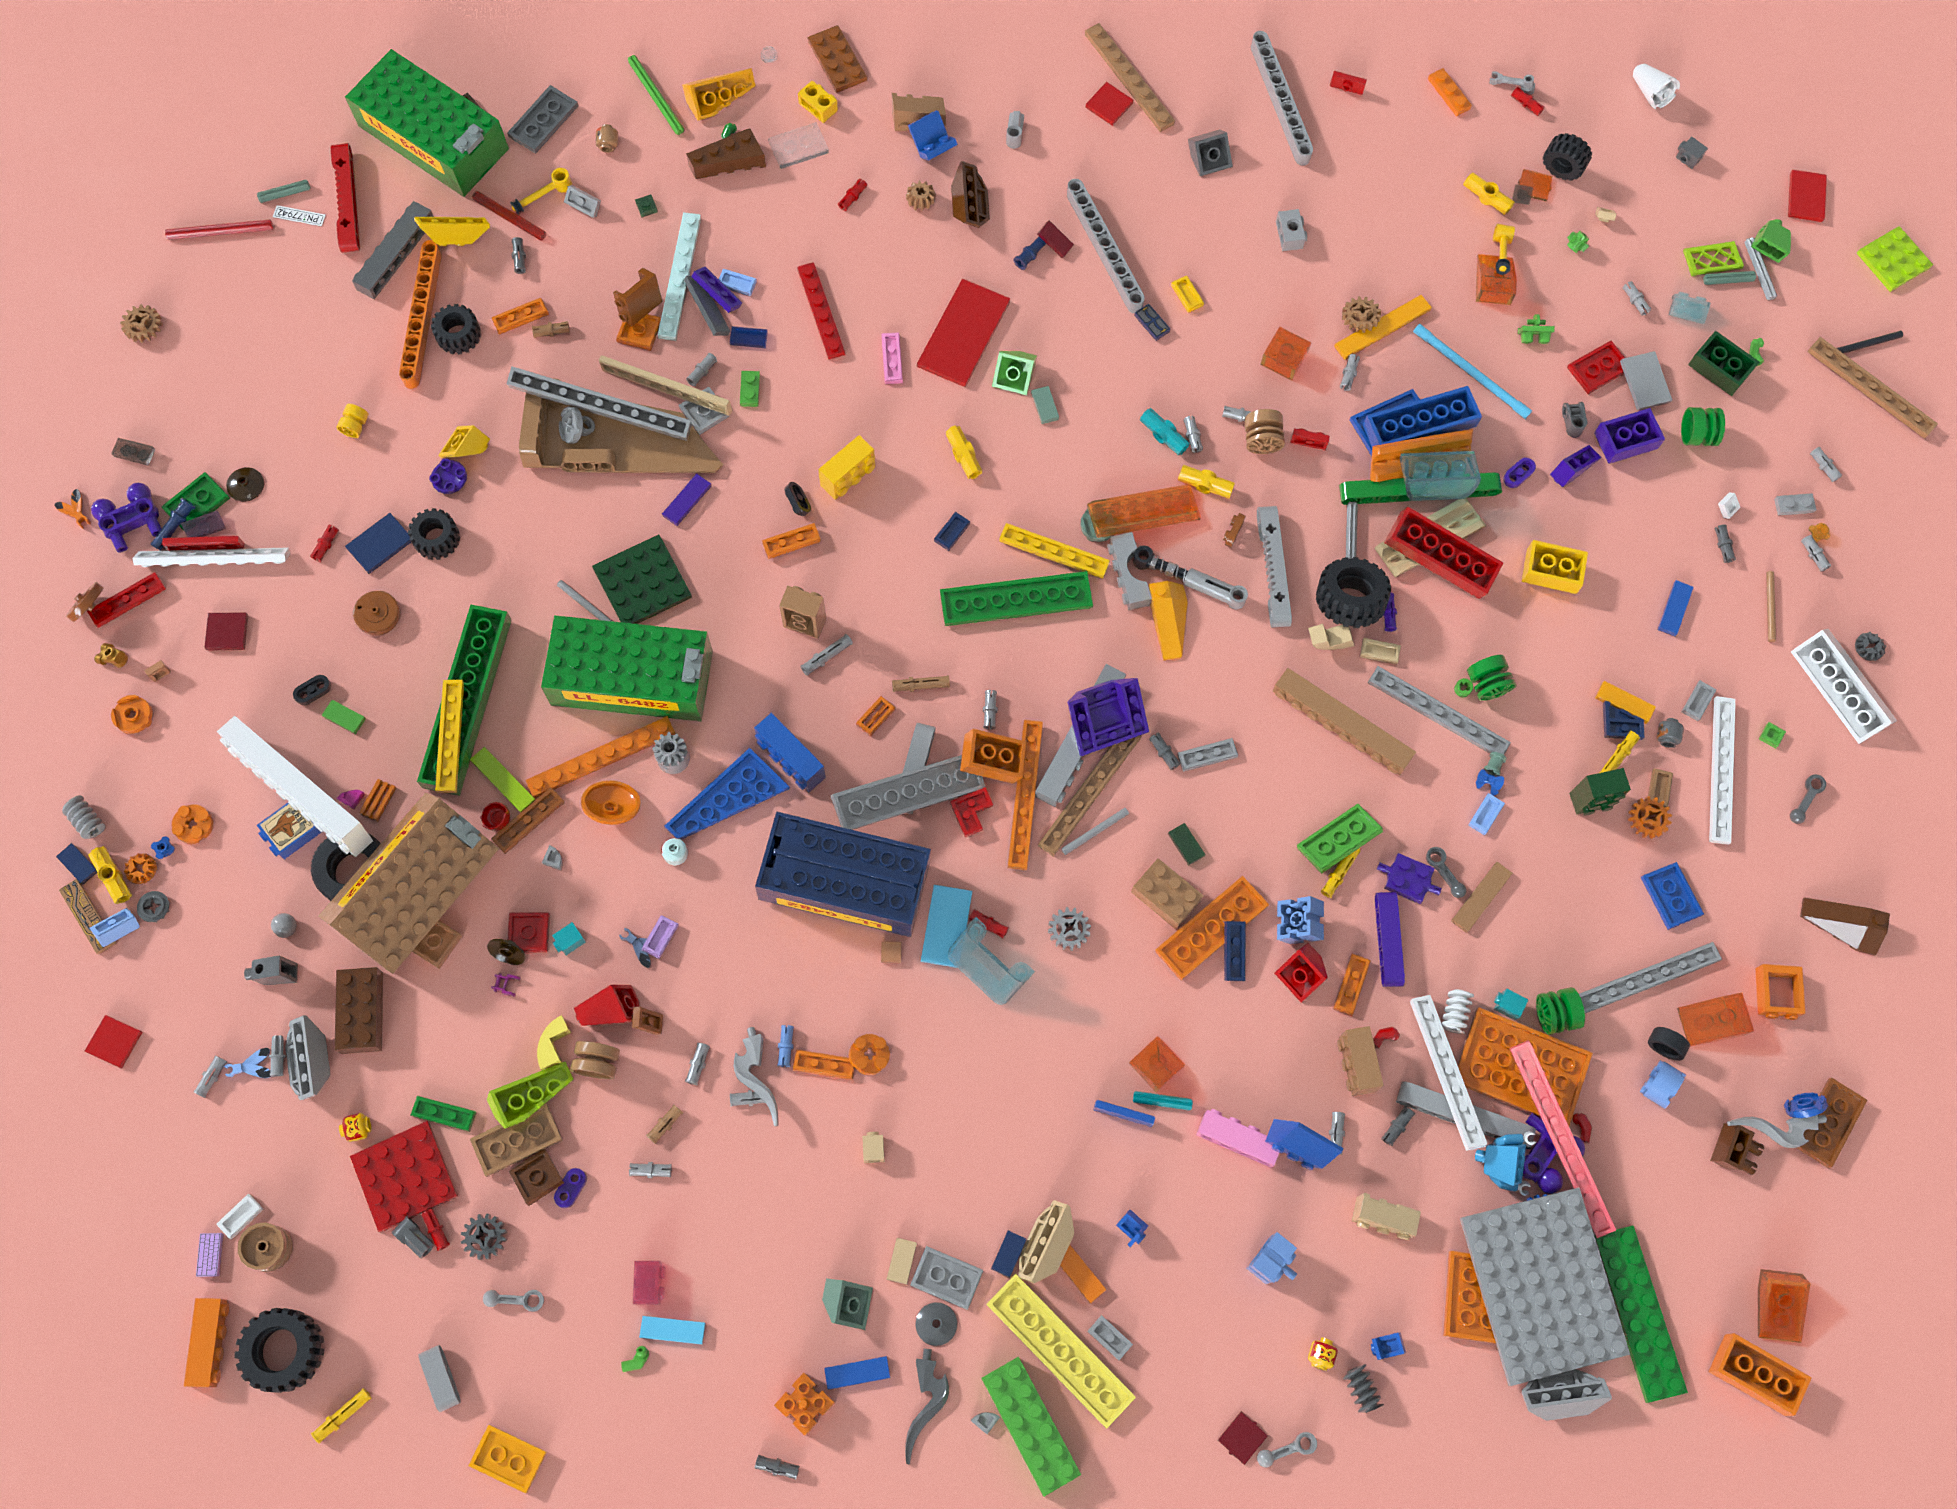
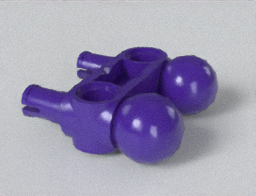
(128, 516)
(1541, 1155)

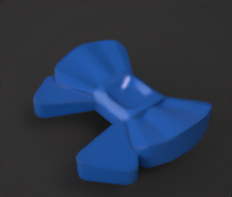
(1495, 782)

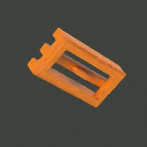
(859, 723)
(371, 796)

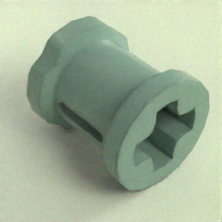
(1495, 763)

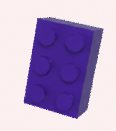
(1629, 435)

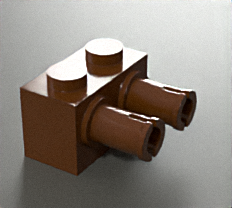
(1733, 1148)

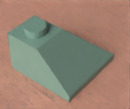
(847, 1302)

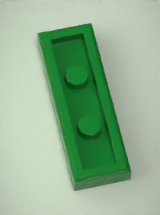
(443, 1113)

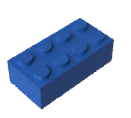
(789, 753)

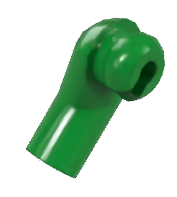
(728, 129)

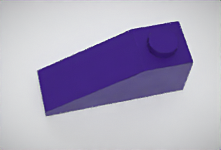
(1575, 465)

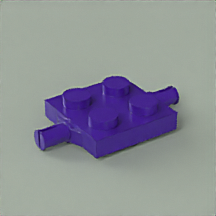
(1409, 878)

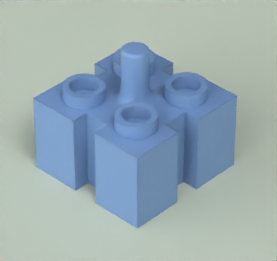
(1300, 920)
(1273, 1260)

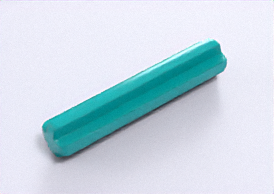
(1162, 1100)

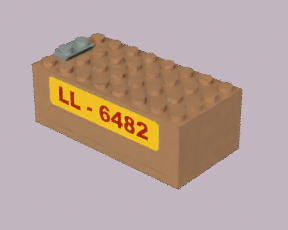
(409, 882)

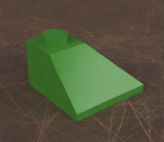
(1014, 371)

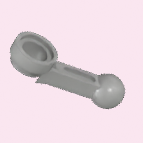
(492, 1298)
(1266, 1458)

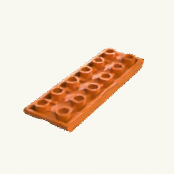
(1386, 457)

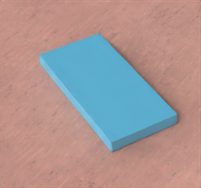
(945, 923)

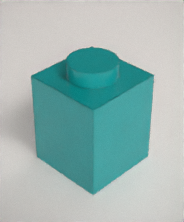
(568, 939)
(1510, 1004)

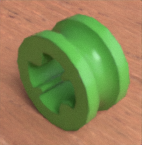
(1462, 682)

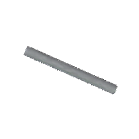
(582, 601)
(1094, 831)

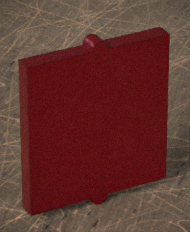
(1242, 1438)

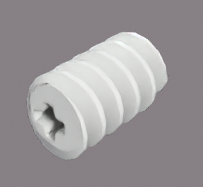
(1456, 1010)

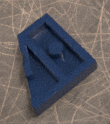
(1620, 722)

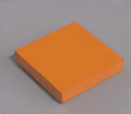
(641, 334)

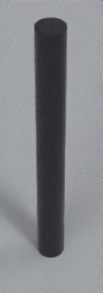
(1870, 342)

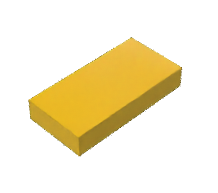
(1187, 294)

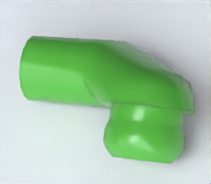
(1754, 349)
(638, 1361)

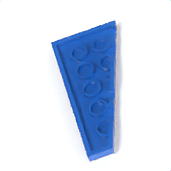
(733, 791)

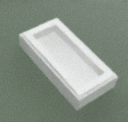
(240, 1216)

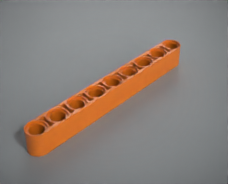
(423, 320)

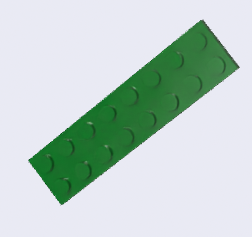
(1016, 598)
(1640, 1315)

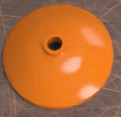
(610, 802)

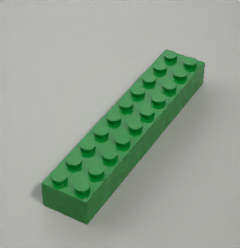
(476, 665)

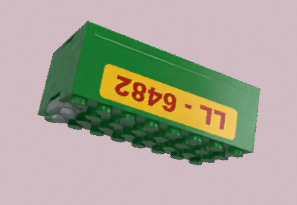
(427, 122)
(627, 668)

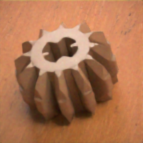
(920, 195)

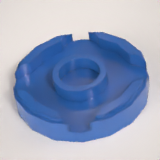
(1805, 1105)

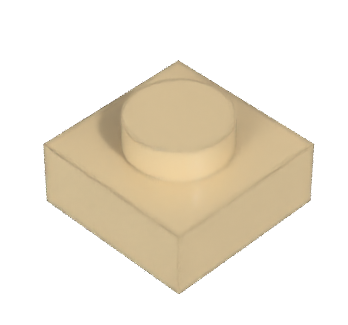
(1605, 214)

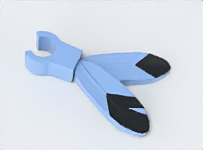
(251, 1066)

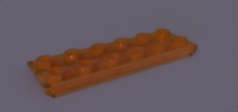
(1143, 510)

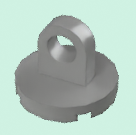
(572, 427)

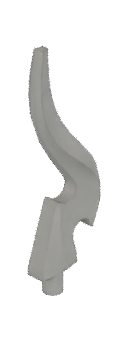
(743, 1065)
(1790, 1139)

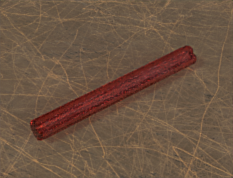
(509, 215)

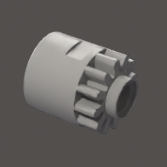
(671, 753)

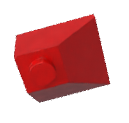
(1303, 972)

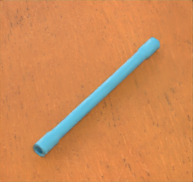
(1516, 405)

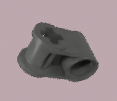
(1574, 415)

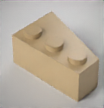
(1386, 1216)

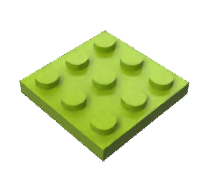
(1894, 258)

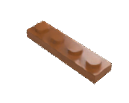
(527, 820)

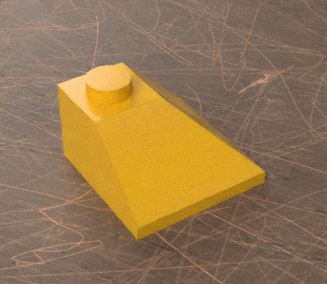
(464, 442)

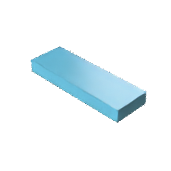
(672, 1330)

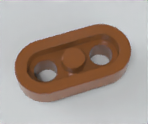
(1236, 523)

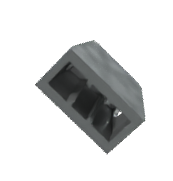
(272, 971)

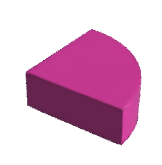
(351, 798)

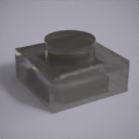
(1522, 194)

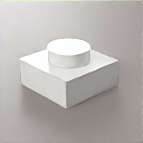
(1729, 505)

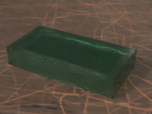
(1186, 844)

